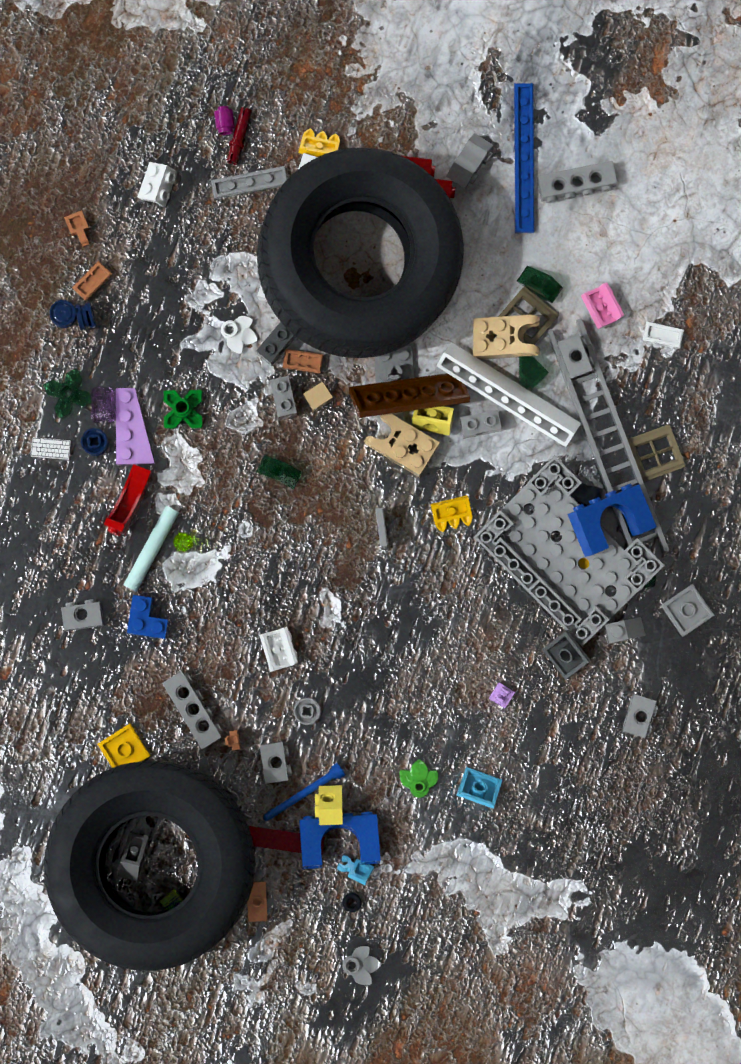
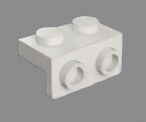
(157, 183)
(279, 649)

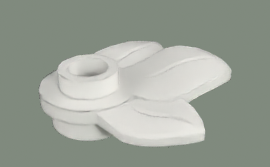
(241, 335)

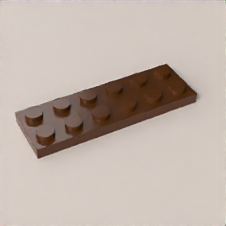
(408, 395)

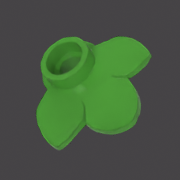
(418, 776)

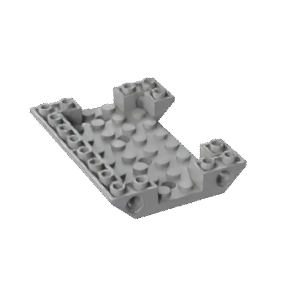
(551, 568)

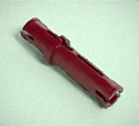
(236, 143)

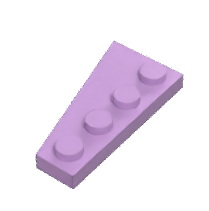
(131, 433)

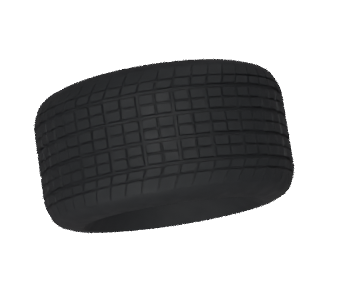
(373, 184)
(78, 877)

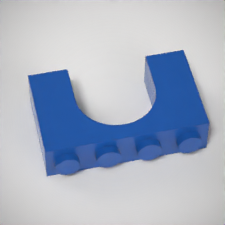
(587, 518)
(363, 827)

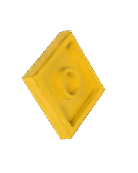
(124, 747)

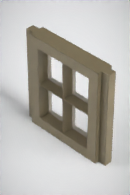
(538, 305)
(661, 469)

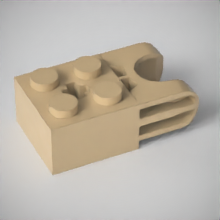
(509, 338)
(398, 443)

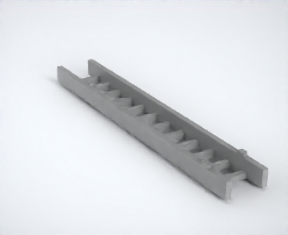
(618, 426)

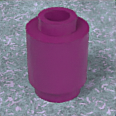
(224, 120)

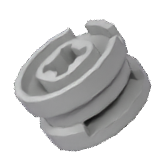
(307, 711)

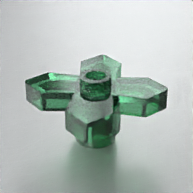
(64, 404)

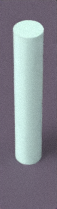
(151, 548)

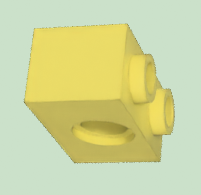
(434, 419)
(329, 805)

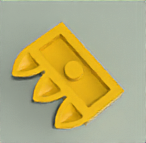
(318, 145)
(452, 511)

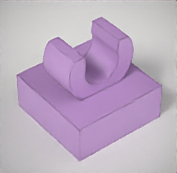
(501, 695)

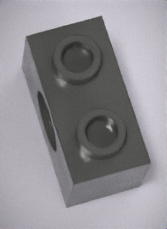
(275, 344)

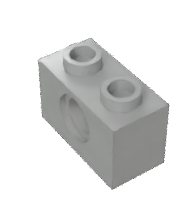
(575, 344)
(283, 397)
(480, 424)
(93, 619)
(638, 704)
(273, 774)

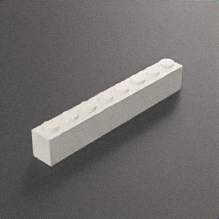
(508, 394)

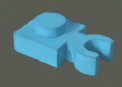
(356, 871)

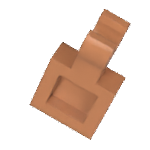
(77, 225)
(233, 740)

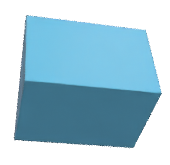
(479, 787)

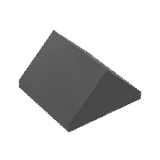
(566, 655)

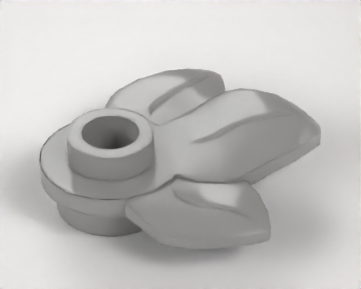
(364, 965)

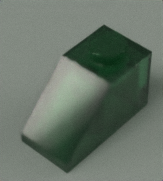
(540, 284)
(530, 372)
(279, 471)

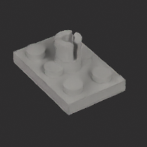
(394, 365)

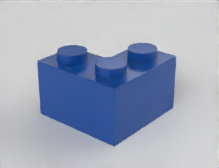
(142, 623)

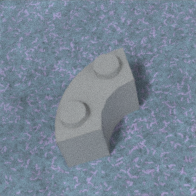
(470, 160)

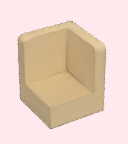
(318, 396)

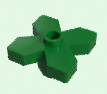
(190, 401)

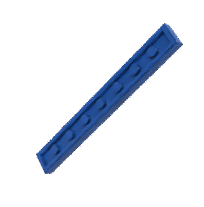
(524, 157)

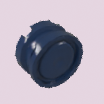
(63, 314)
(83, 317)
(94, 442)

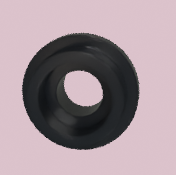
(347, 907)

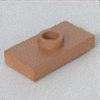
(92, 281)
(302, 361)
(257, 903)

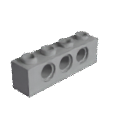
(603, 170)
(173, 687)

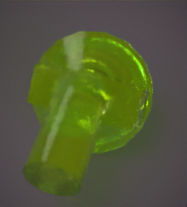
(183, 542)

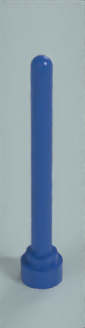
(334, 773)

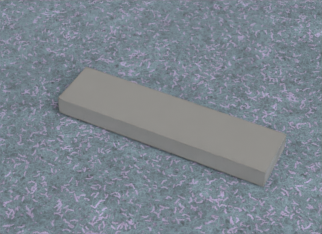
(248, 182)

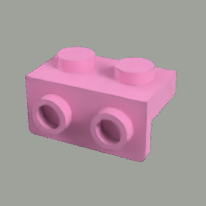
(602, 305)

